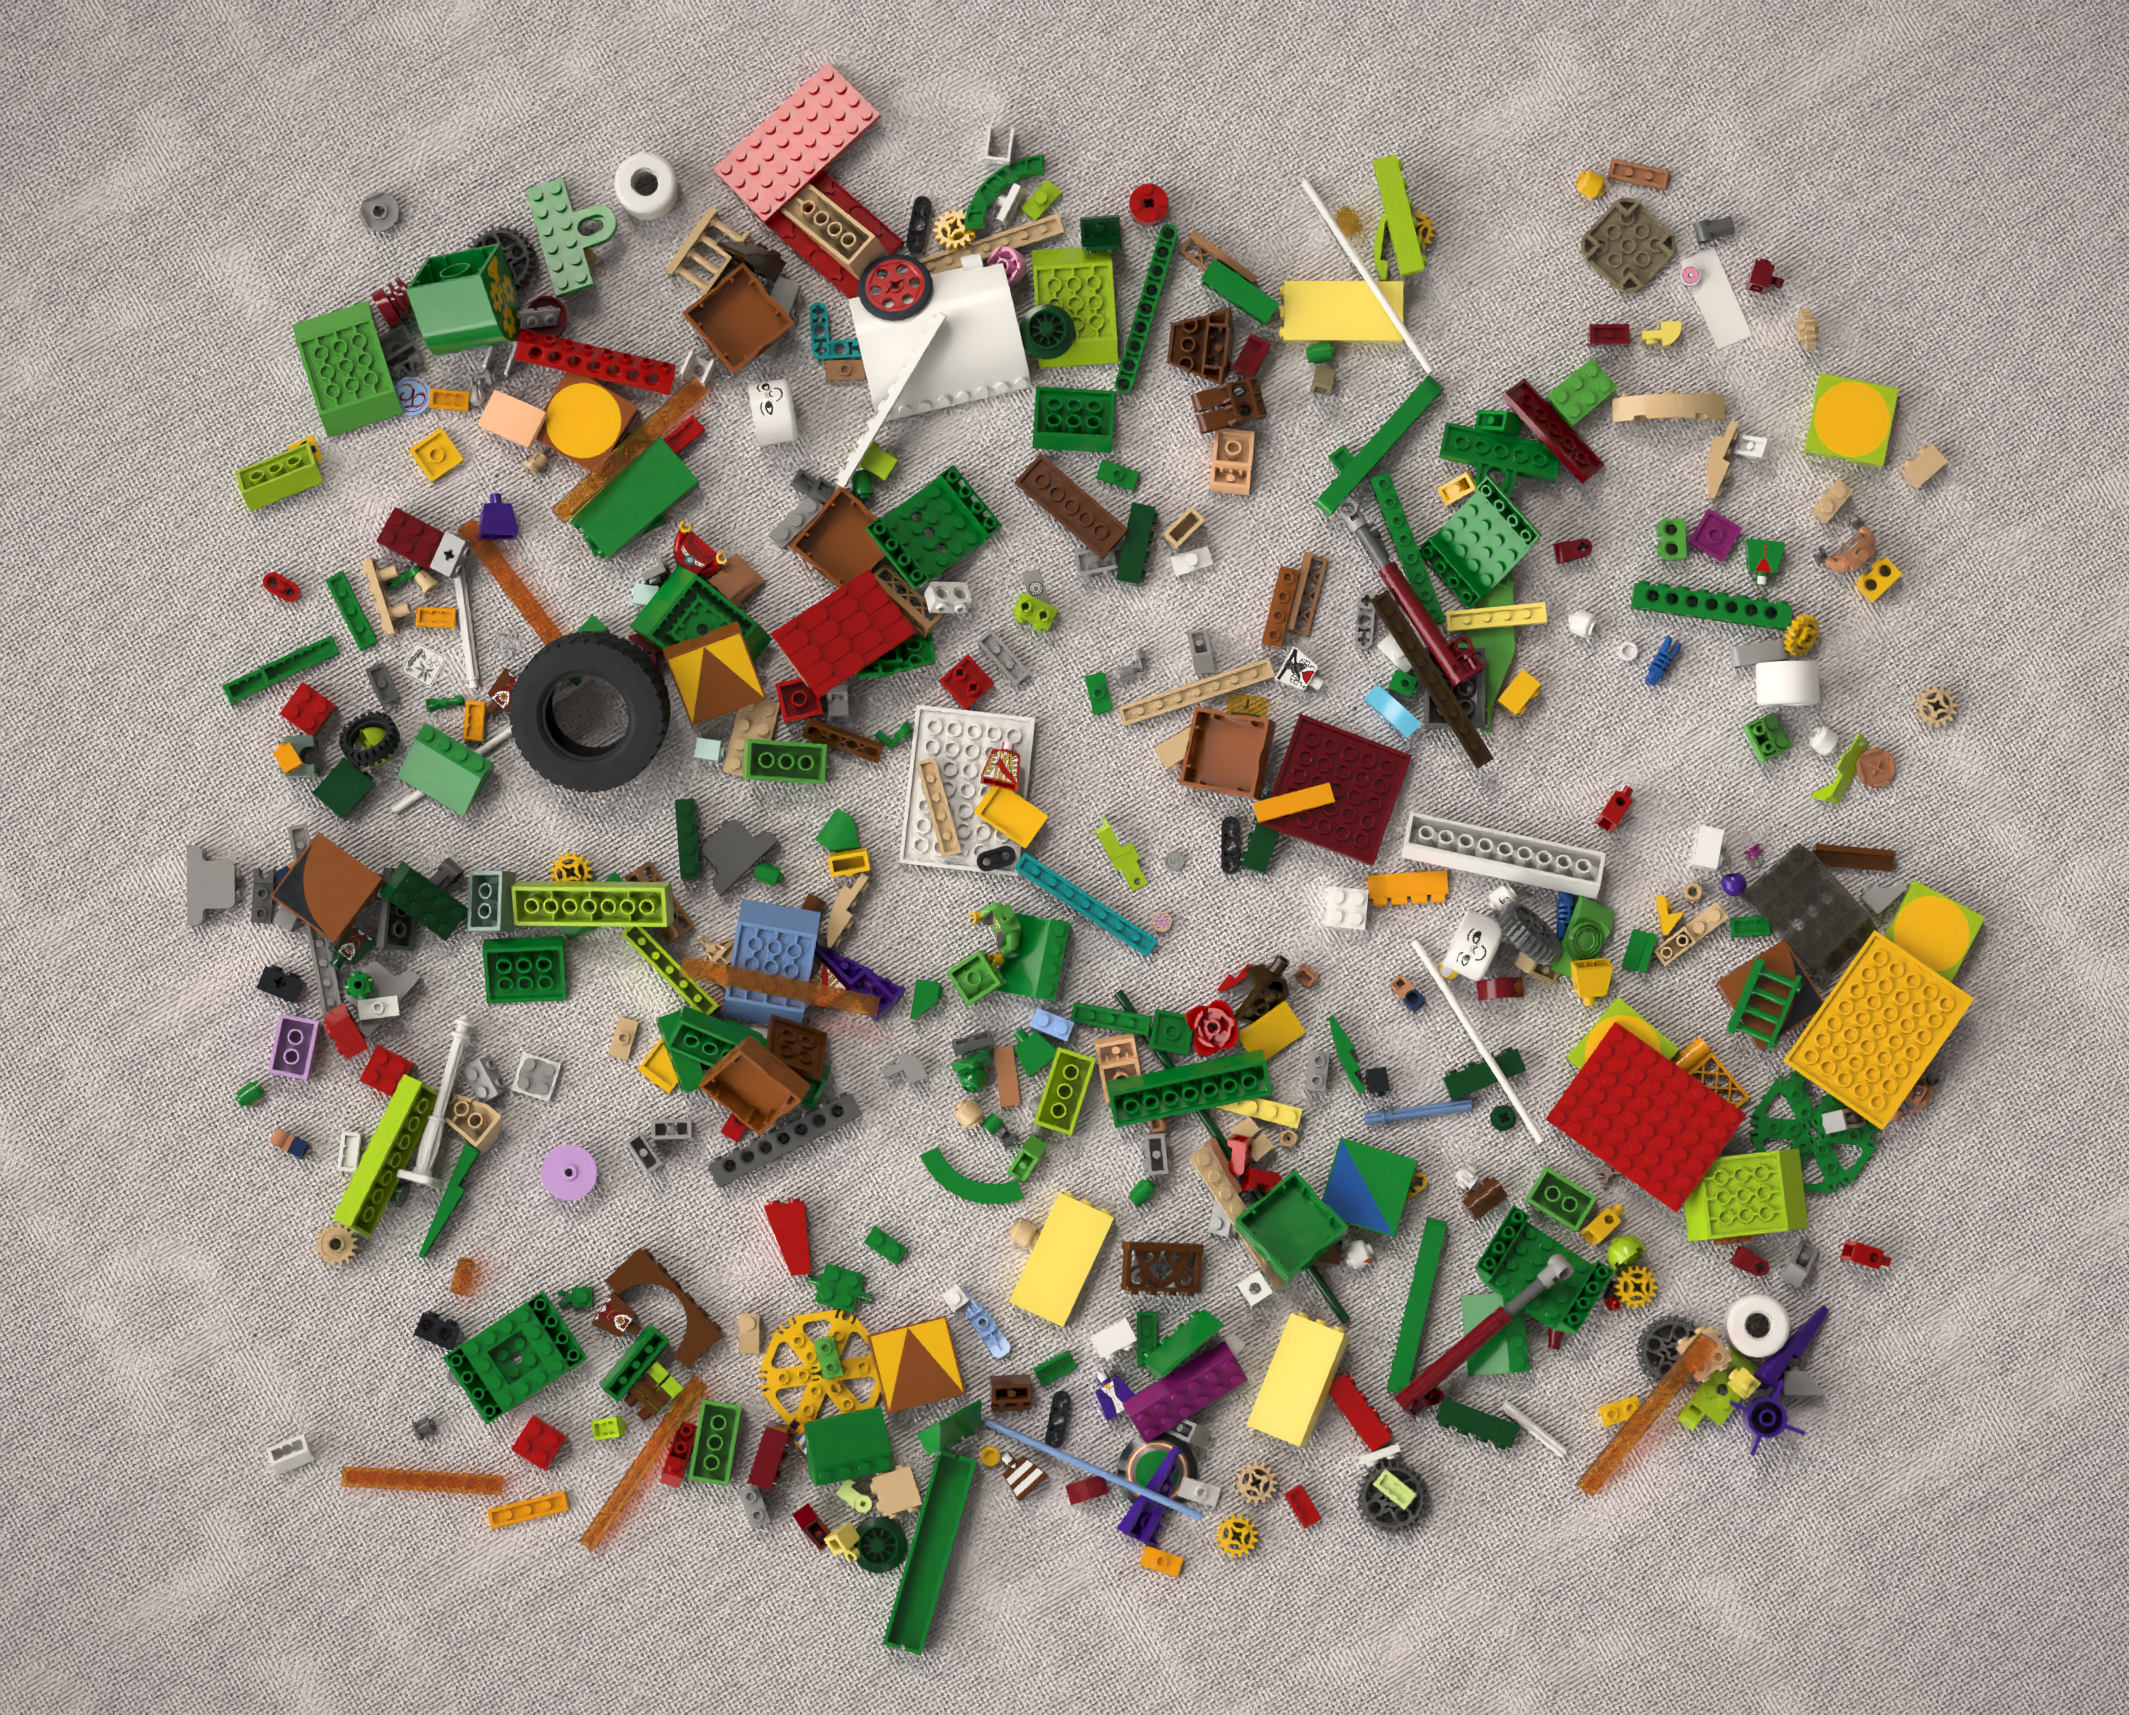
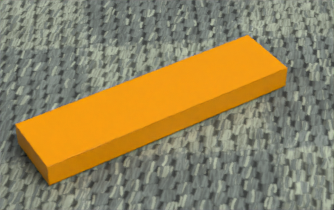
(1293, 802)
(528, 1509)

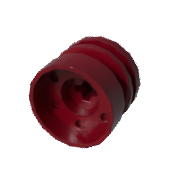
(393, 303)
(554, 330)

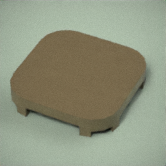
(1627, 245)

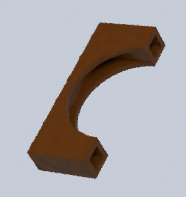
(643, 1270)

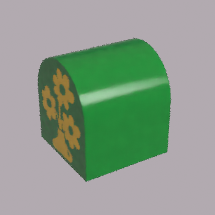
(465, 300)

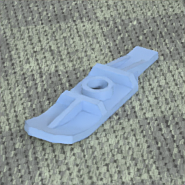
(990, 1332)

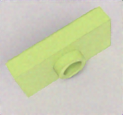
(1394, 1489)

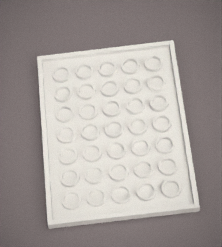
(961, 748)

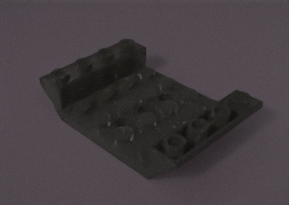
(1786, 895)

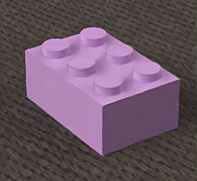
(294, 1047)

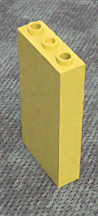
(1339, 312)
(1061, 1258)
(1298, 1379)

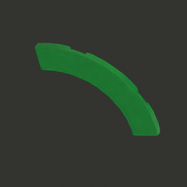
(998, 183)
(968, 1188)

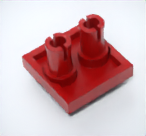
(966, 682)

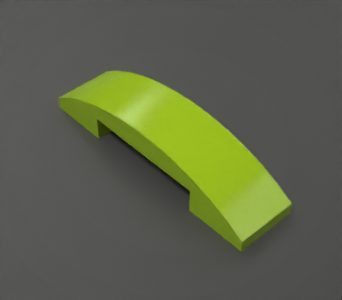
(1380, 265)

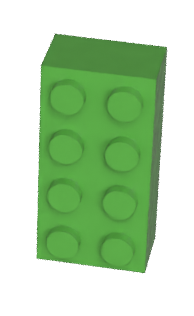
(784, 761)
(715, 1442)

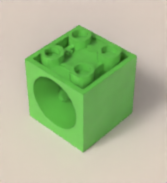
(976, 977)

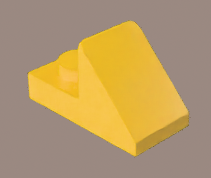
(1456, 488)
(1666, 920)

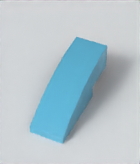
(1392, 711)

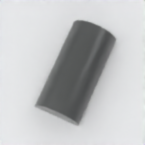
(395, 927)

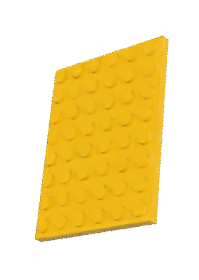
(1878, 1030)

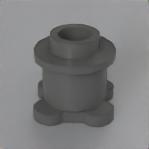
(424, 1428)

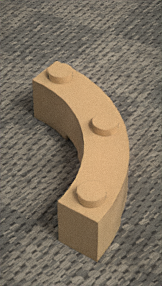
(1668, 407)

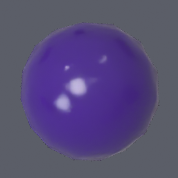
(1734, 884)

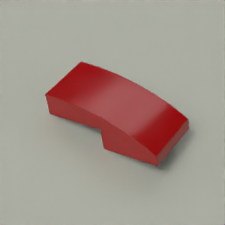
(1230, 981)

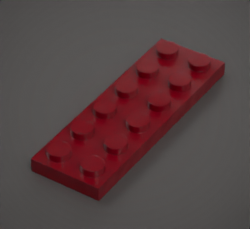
(1553, 430)

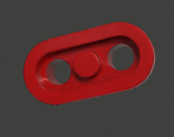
(282, 587)

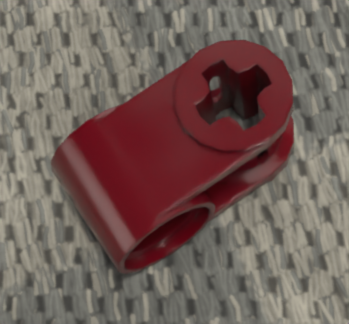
(1568, 550)
(1746, 1261)

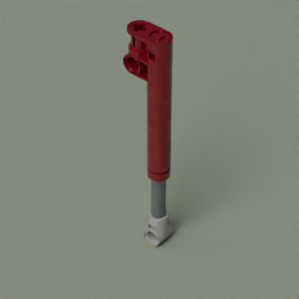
(1456, 664)
(1424, 1388)

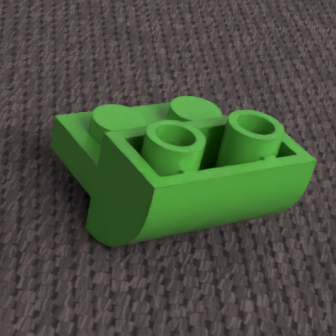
(1767, 737)

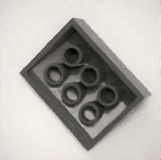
(1469, 695)

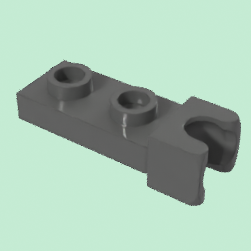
(261, 901)

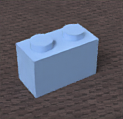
(1052, 1025)

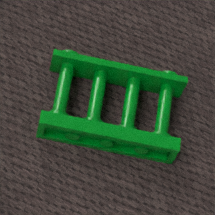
(1743, 1006)

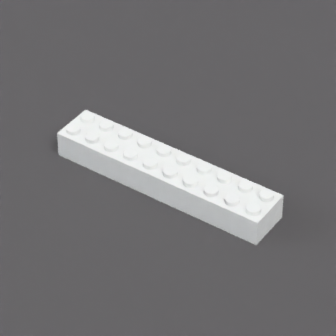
(1503, 855)

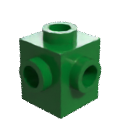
(365, 990)

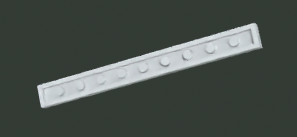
(895, 392)

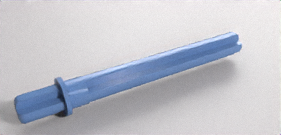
(1418, 1111)

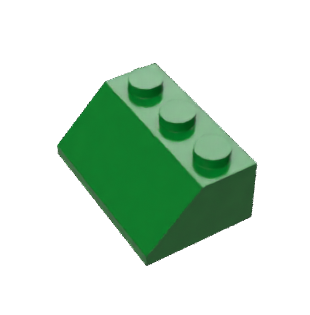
(952, 1429)

